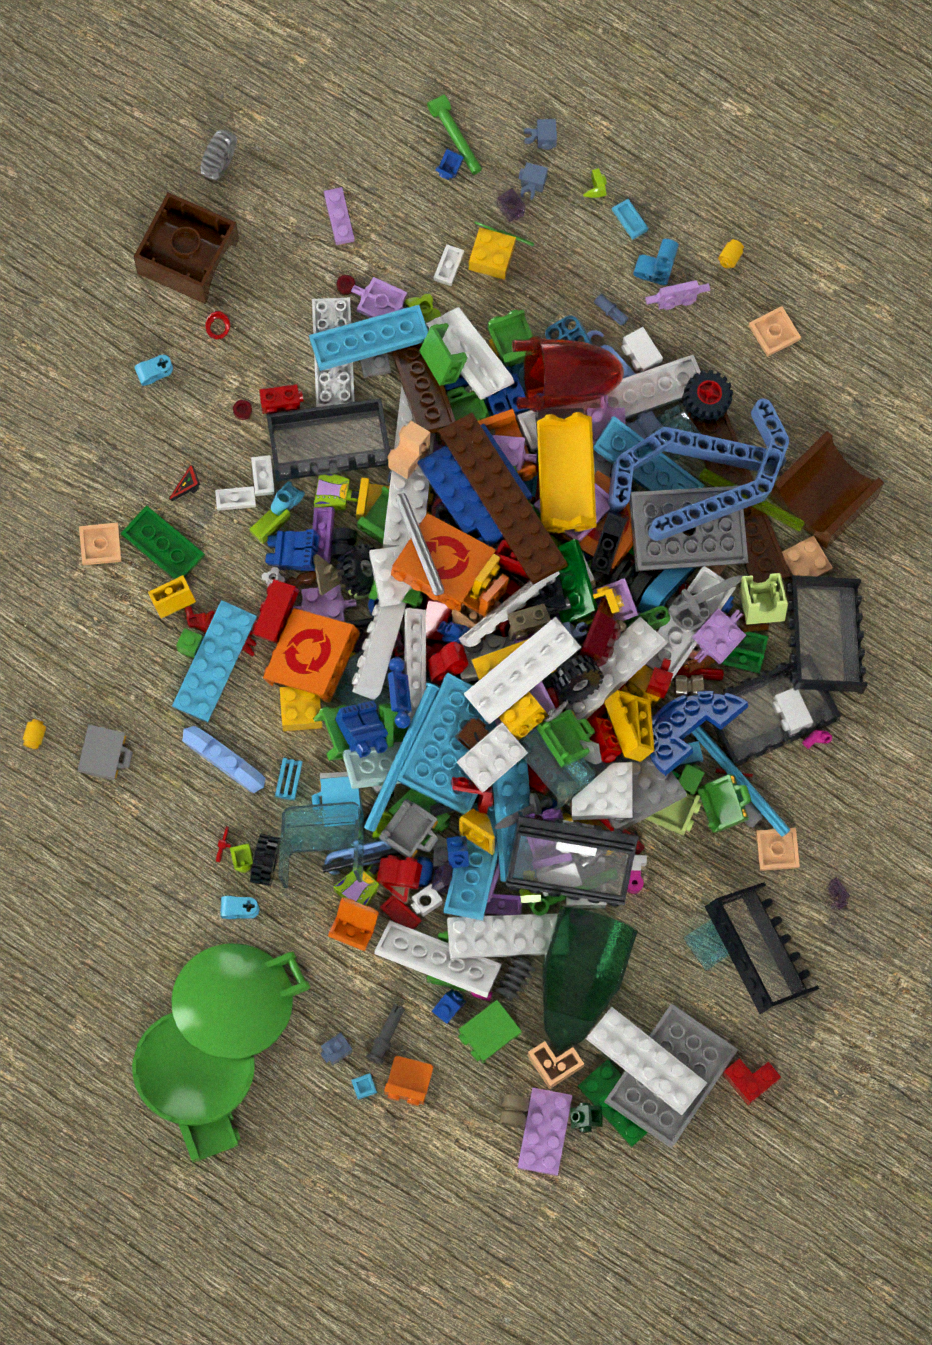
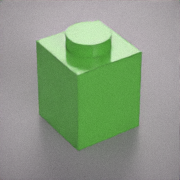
(189, 643)
(691, 778)

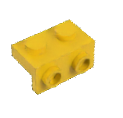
(615, 601)
(523, 716)

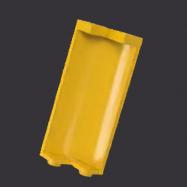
(566, 473)

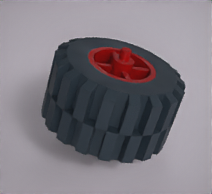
(707, 396)

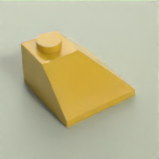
(478, 830)

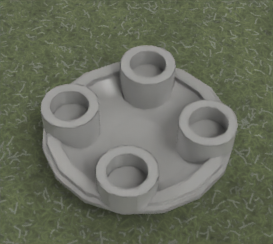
(686, 619)

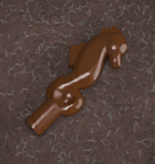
(306, 578)

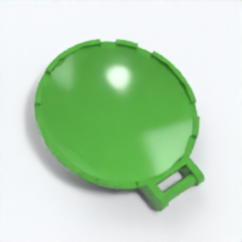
(235, 999)
(185, 1082)

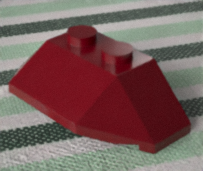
(601, 635)

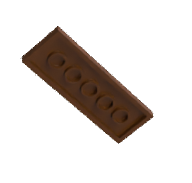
(423, 393)

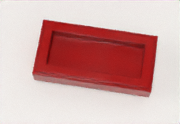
(400, 913)

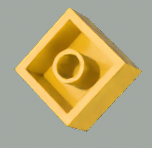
(492, 253)
(299, 709)

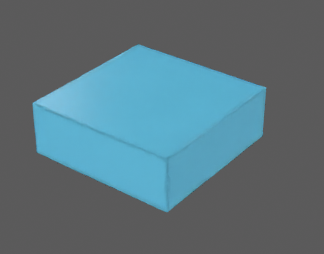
(364, 1086)

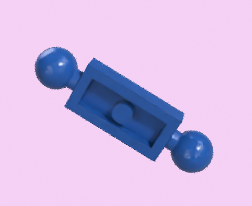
(399, 692)

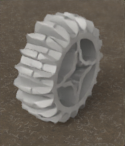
(218, 154)

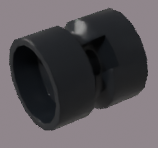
(343, 540)

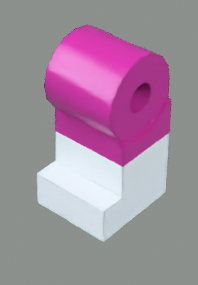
(636, 881)

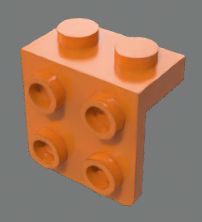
(354, 924)
(408, 1080)

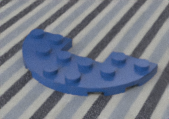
(682, 717)

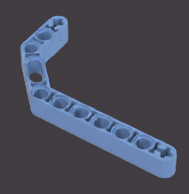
(762, 415)
(691, 449)

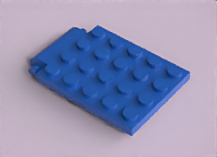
(459, 495)

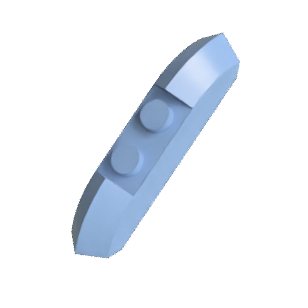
(223, 759)

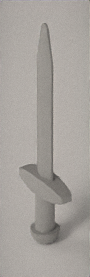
(691, 602)
(534, 808)

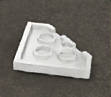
(388, 588)
(607, 795)

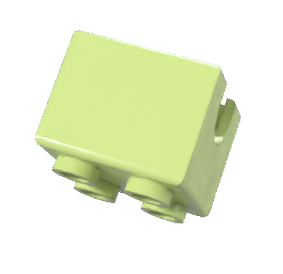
(763, 601)

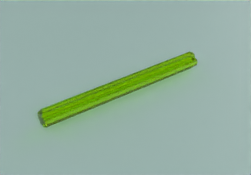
(763, 506)

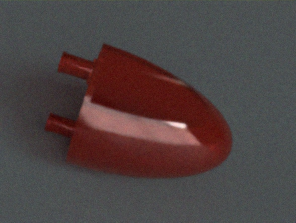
(565, 372)

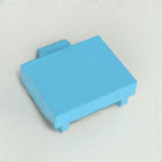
(336, 791)

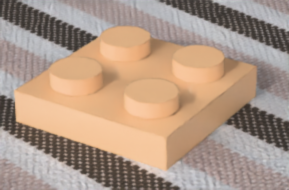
(774, 331)
(100, 544)
(807, 559)
(777, 851)

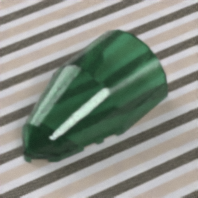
(582, 972)

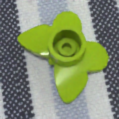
(425, 303)

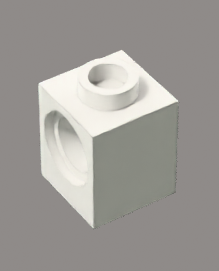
(430, 893)

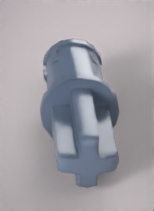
(611, 309)

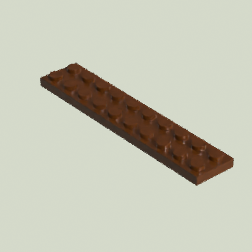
(502, 498)
(762, 546)

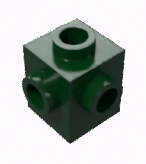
(586, 1117)

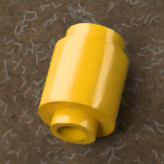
(731, 254)
(34, 734)

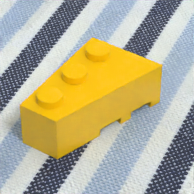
(632, 724)

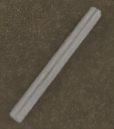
(420, 544)

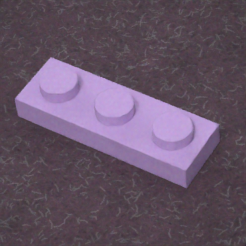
(339, 216)

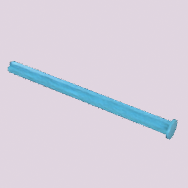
(401, 756)
(728, 766)

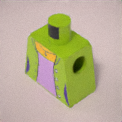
(334, 492)
(360, 892)

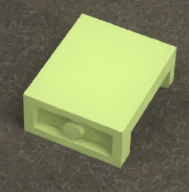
(678, 815)

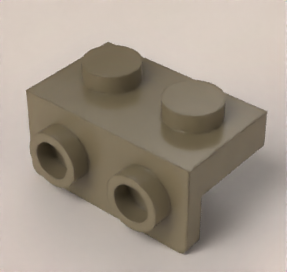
(527, 621)

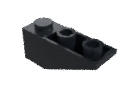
(609, 542)

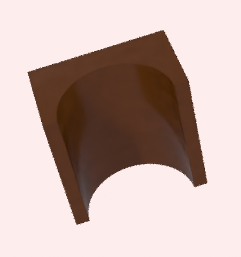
(185, 247)
(825, 491)

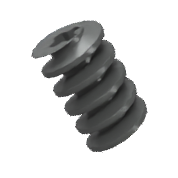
(515, 979)

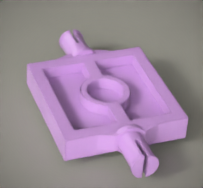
(677, 294)
(379, 298)
(602, 415)
(515, 450)
(327, 605)
(718, 636)

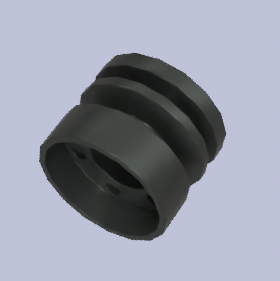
(636, 582)

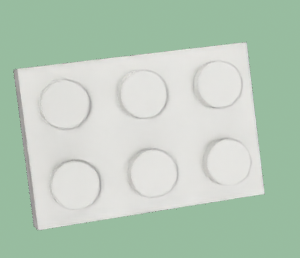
(492, 757)

